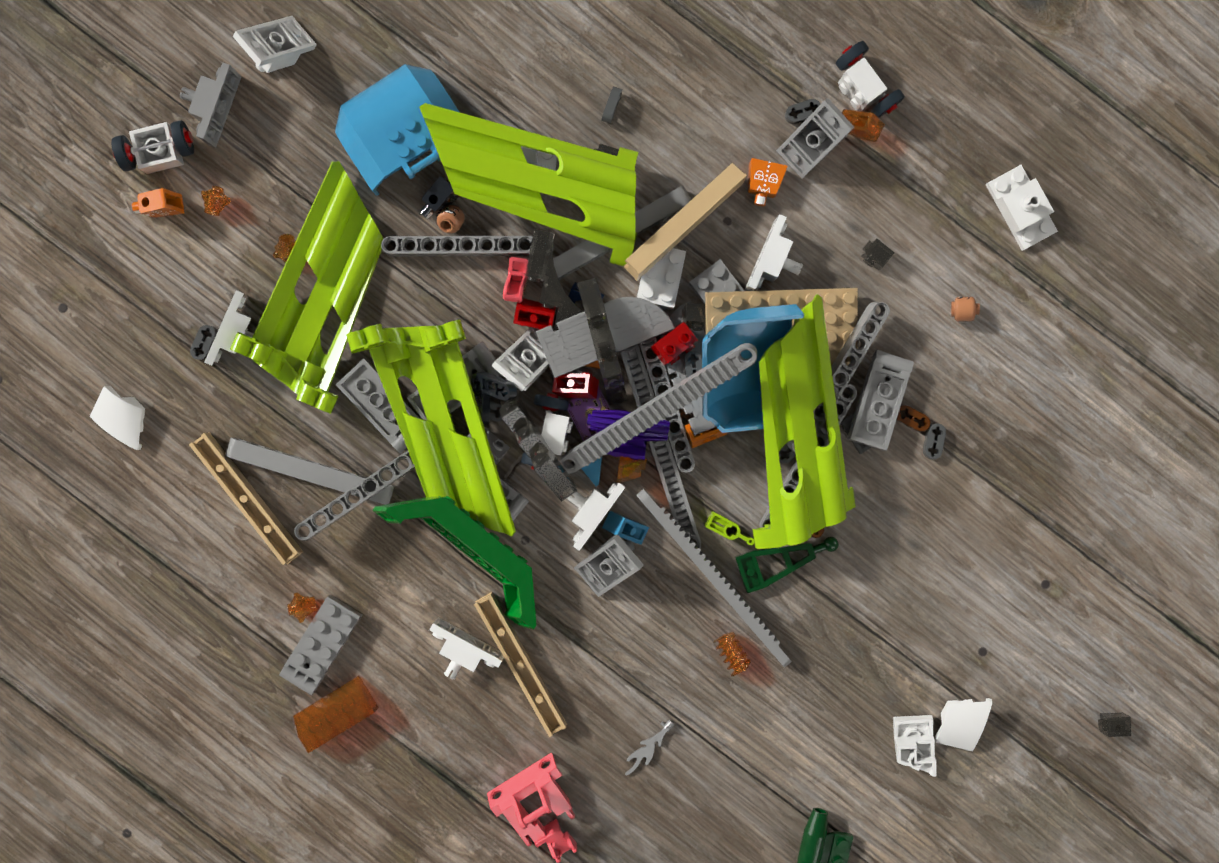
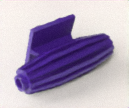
(636, 446)

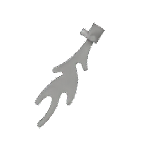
(648, 750)

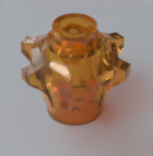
(214, 200)
(284, 247)
(301, 606)

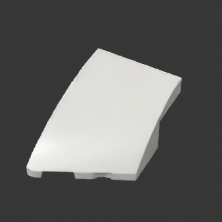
(119, 417)
(963, 723)
(915, 742)

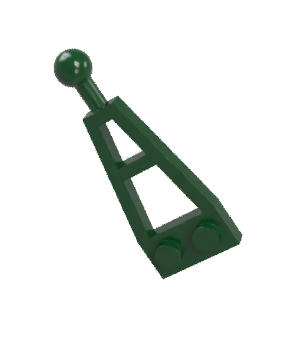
(751, 572)

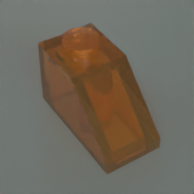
(866, 125)
(630, 469)

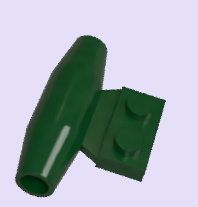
(820, 846)

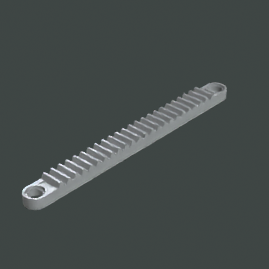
(660, 407)
(661, 450)
(715, 577)

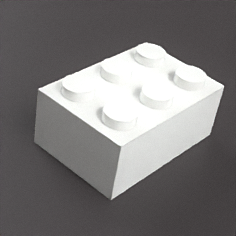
(662, 280)

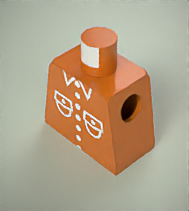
(764, 179)
(159, 203)

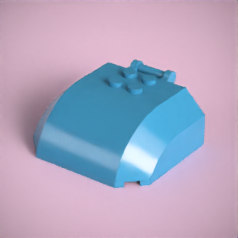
(386, 127)
(738, 401)

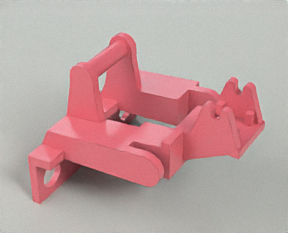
(552, 798)

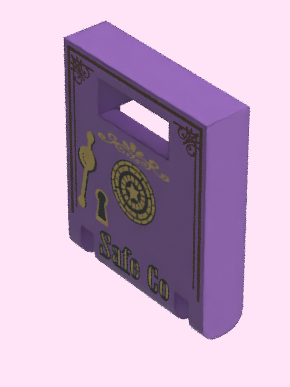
(580, 411)

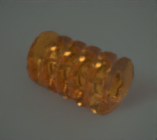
(733, 653)

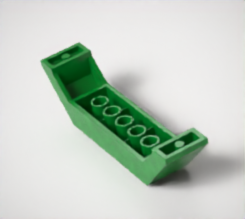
(478, 545)

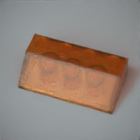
(334, 714)

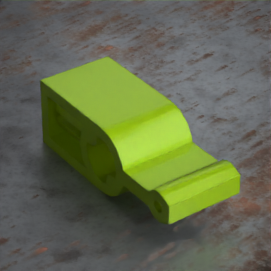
(721, 530)

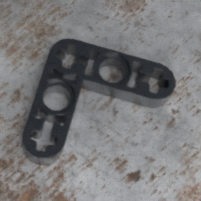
(482, 385)

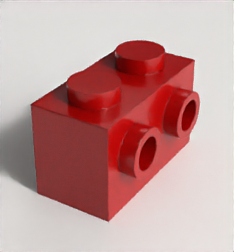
(533, 314)
(674, 343)
(576, 385)

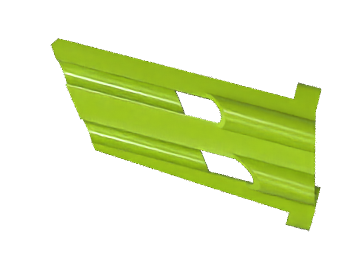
(490, 168)
(343, 252)
(793, 383)
(442, 458)

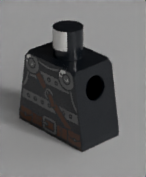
(443, 191)

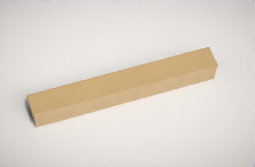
(684, 221)
(246, 498)
(520, 664)

